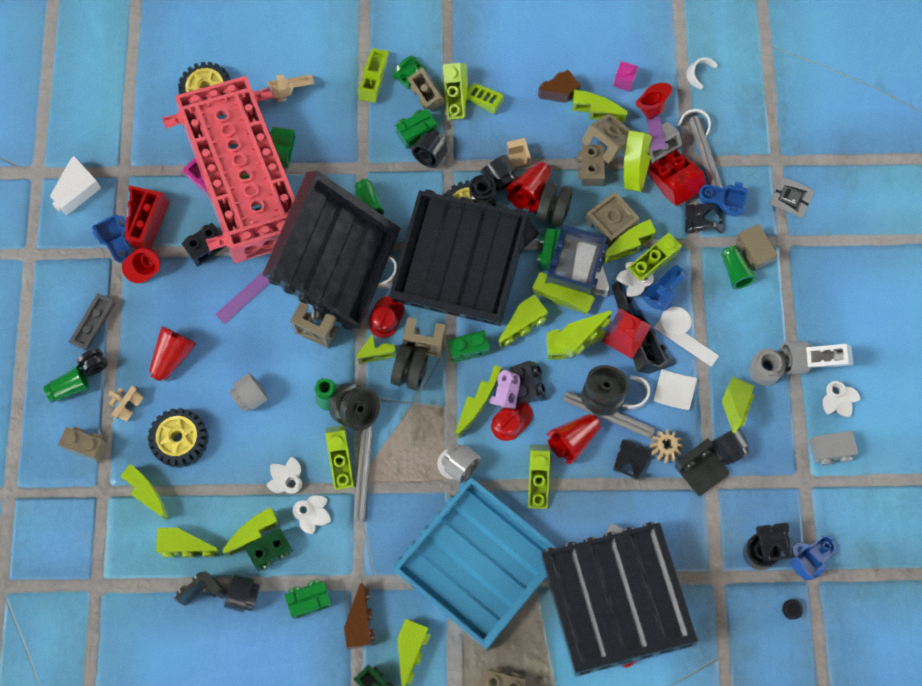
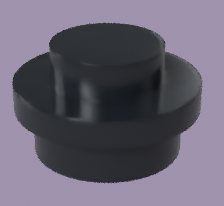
(792, 609)

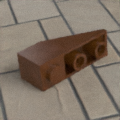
(357, 625)

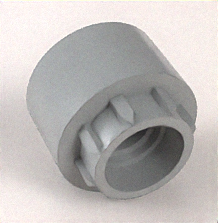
(795, 357)
(763, 376)
(248, 393)
(460, 462)

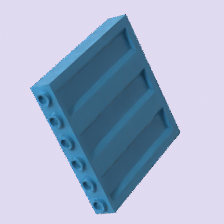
(476, 562)

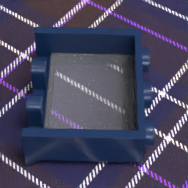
(577, 259)

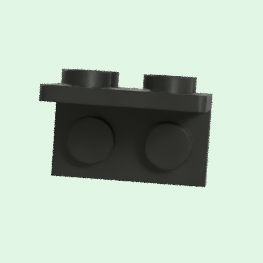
(701, 468)
(201, 581)

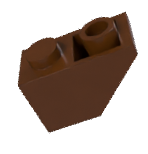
(559, 88)

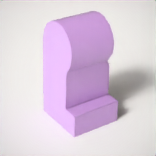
(506, 390)

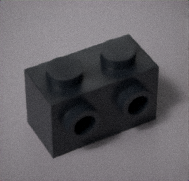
(196, 244)

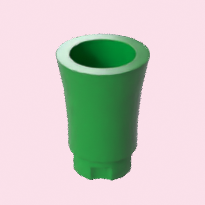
(366, 193)
(737, 268)
(66, 385)
(323, 399)

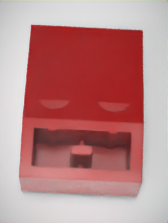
(676, 177)

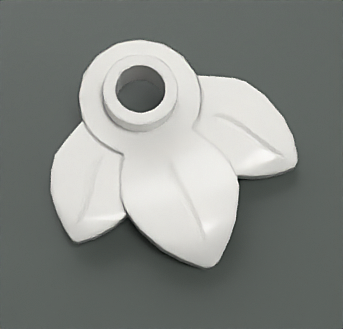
(635, 287)
(839, 402)
(283, 475)
(314, 513)

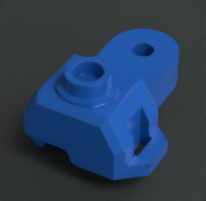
(729, 199)
(112, 235)
(661, 293)
(811, 558)

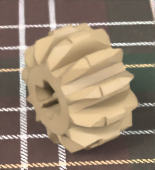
(673, 449)

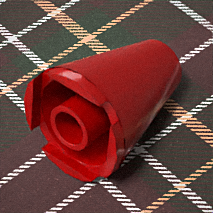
(529, 187)
(169, 353)
(573, 437)

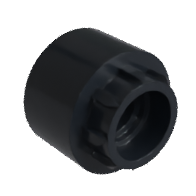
(430, 149)
(501, 171)
(731, 446)
(754, 559)
(241, 594)

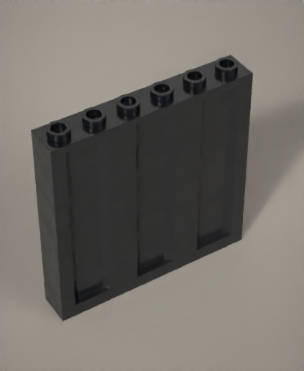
(331, 251)
(459, 257)
(618, 599)

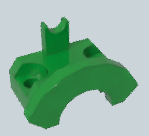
(406, 69)

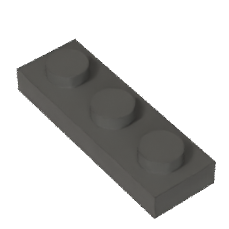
(92, 322)

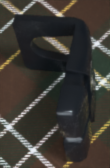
(696, 218)
(631, 455)
(774, 536)

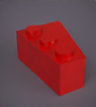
(144, 216)

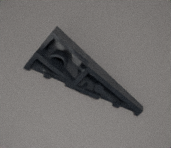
(650, 355)

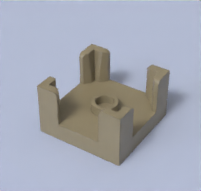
(611, 133)
(612, 217)
(304, 327)
(434, 344)

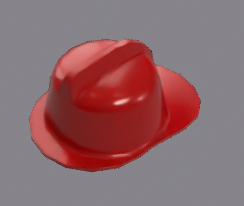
(653, 99)
(141, 265)
(385, 317)
(511, 422)

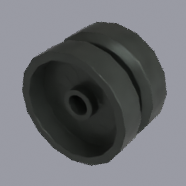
(554, 204)
(409, 367)
(604, 390)
(354, 406)

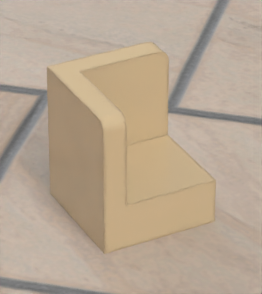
(518, 153)

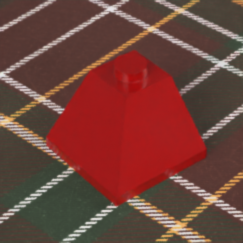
(626, 333)

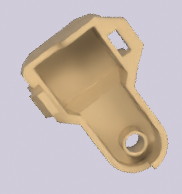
(283, 87)

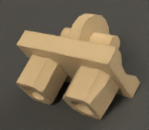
(131, 396)

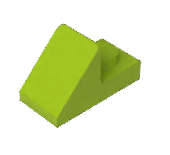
(370, 354)

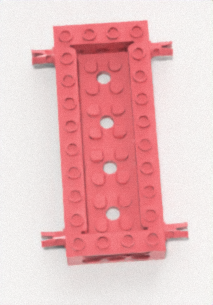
(244, 230)

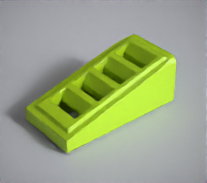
(490, 107)

